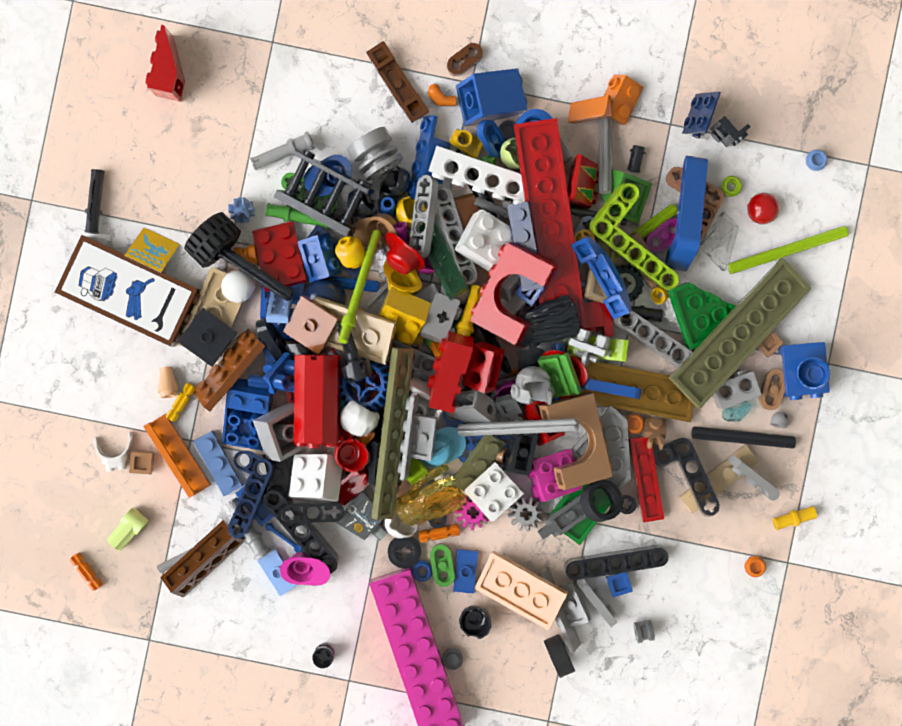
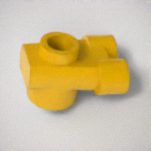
(471, 145)

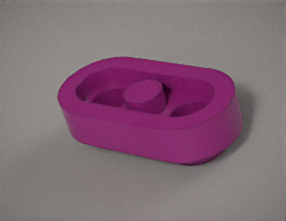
(662, 235)

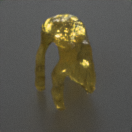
(421, 507)

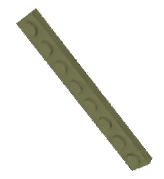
(392, 433)

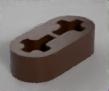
(461, 55)

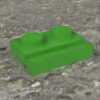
(561, 374)

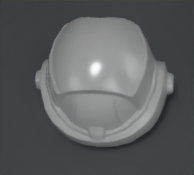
(533, 384)

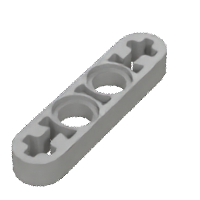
(424, 217)

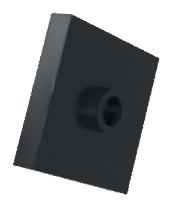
(207, 337)

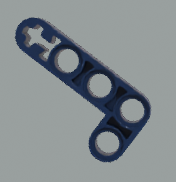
(247, 494)

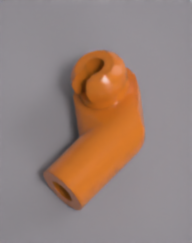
(439, 98)

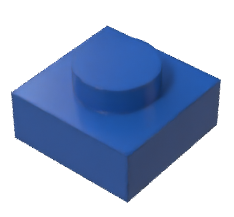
(619, 584)

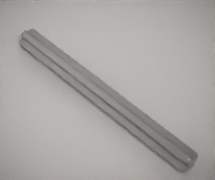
(518, 427)

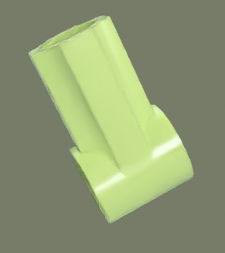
(130, 525)

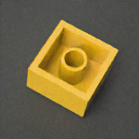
(407, 311)

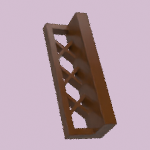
(202, 557)

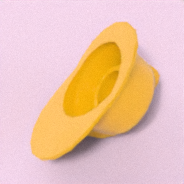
(407, 283)

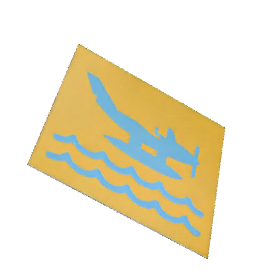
(152, 250)

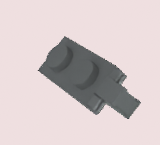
(563, 519)

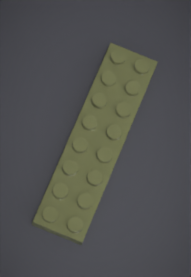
(740, 333)

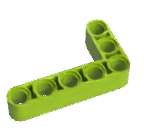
(627, 244)

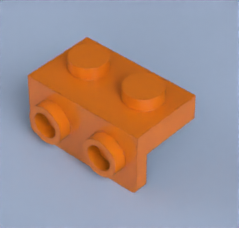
(623, 95)

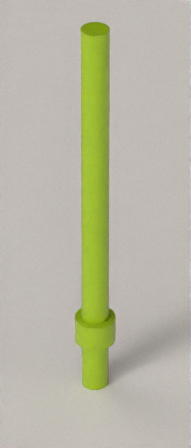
(349, 319)

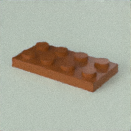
(229, 369)

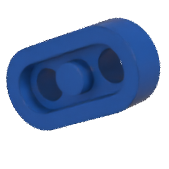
(490, 137)

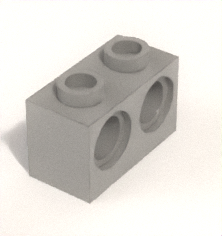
(736, 394)

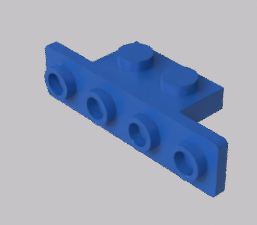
(425, 150)

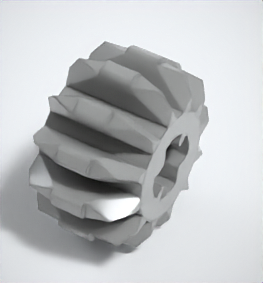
(520, 518)

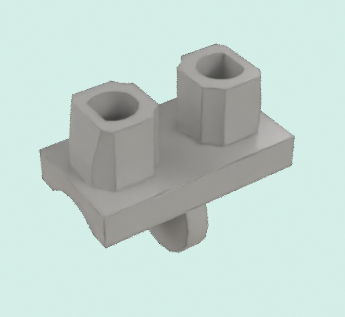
(600, 347)

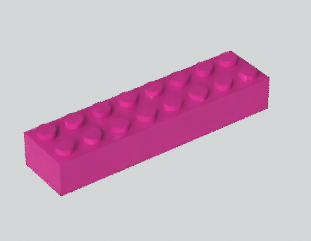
(415, 649)

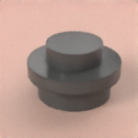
(452, 658)

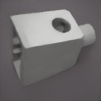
(474, 408)

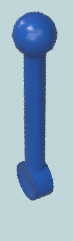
(269, 527)

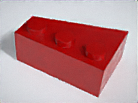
(449, 371)

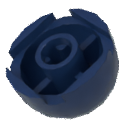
(328, 289)

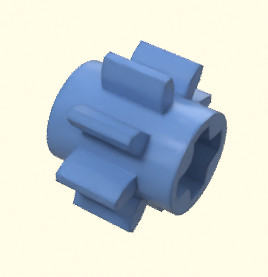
(241, 210)

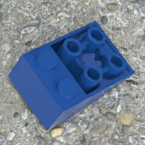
(241, 408)

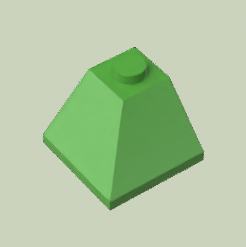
(644, 187)

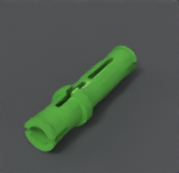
(288, 213)

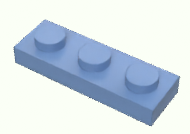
(218, 463)

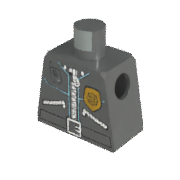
(359, 518)

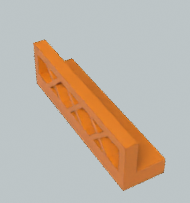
(177, 455)

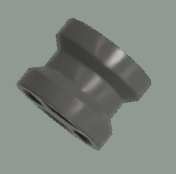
(644, 631)

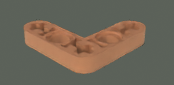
(709, 205)

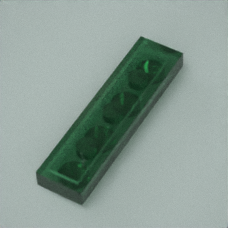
(445, 265)

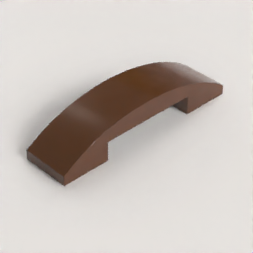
(397, 82)

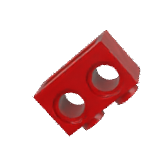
(487, 368)

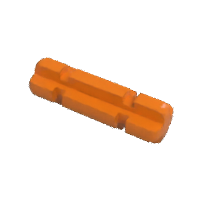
(439, 533)
(86, 571)

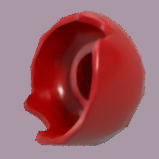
(763, 208)
(351, 455)

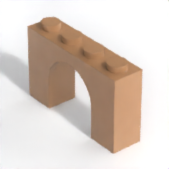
(594, 463)

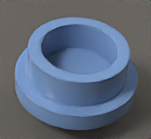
(816, 160)

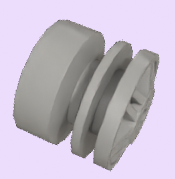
(373, 150)

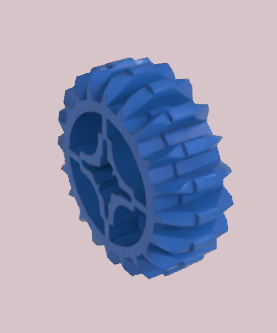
(364, 392)

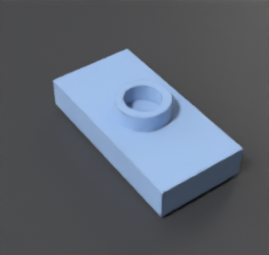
(278, 309)
(271, 566)

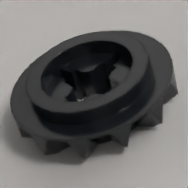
(397, 558)

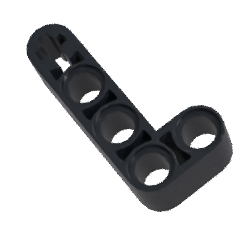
(691, 478)

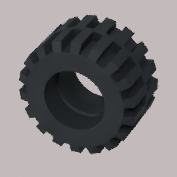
(211, 238)

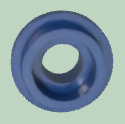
(422, 577)

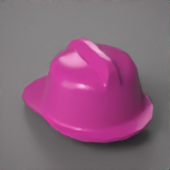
(304, 570)

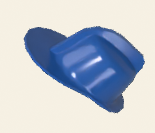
(335, 161)

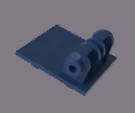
(701, 113)

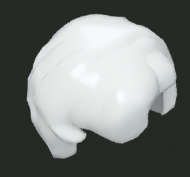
(358, 419)

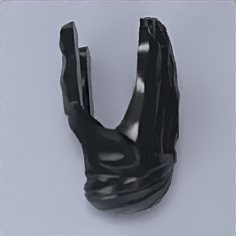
(550, 321)

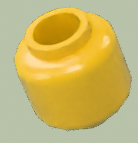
(350, 252)

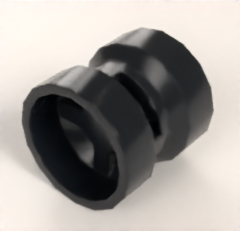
(323, 660)

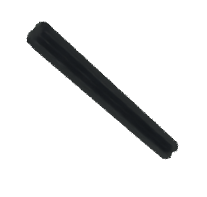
(256, 273)
(743, 437)

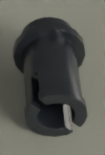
(636, 158)

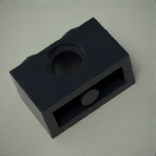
(520, 453)

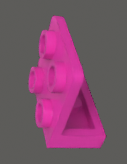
(543, 477)

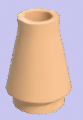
(167, 383)

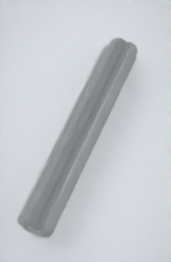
(605, 155)

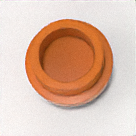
(635, 423)
(755, 566)

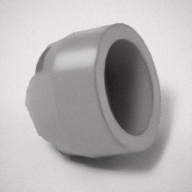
(779, 420)

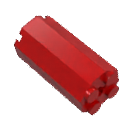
(317, 400)

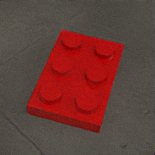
(280, 253)

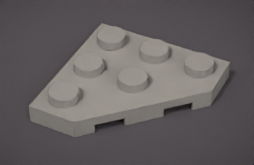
(616, 433)

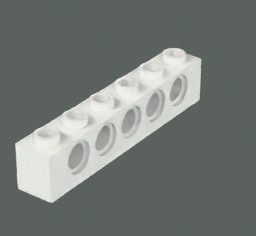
(439, 171)

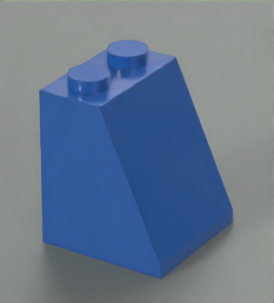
(491, 96)

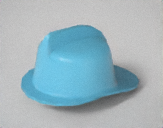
(447, 447)

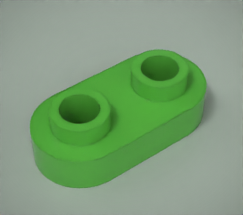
(442, 564)

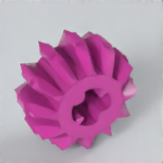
(468, 518)

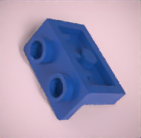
(319, 257)

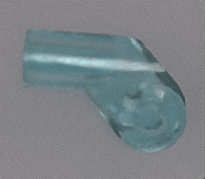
(736, 414)

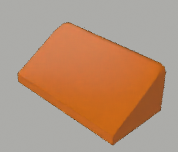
(590, 110)

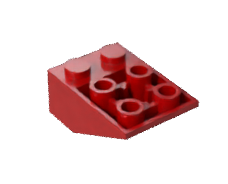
(166, 73)

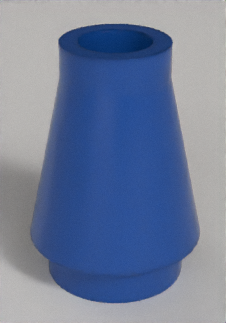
(391, 210)

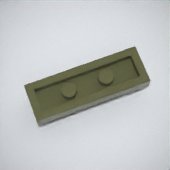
(478, 461)

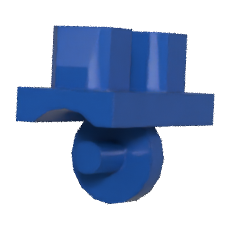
(278, 374)

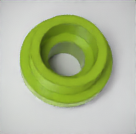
(737, 186)

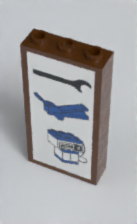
(128, 291)

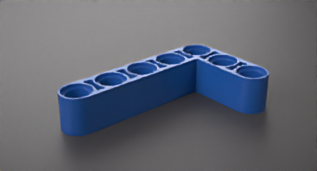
(690, 214)

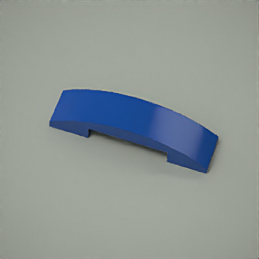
(606, 274)

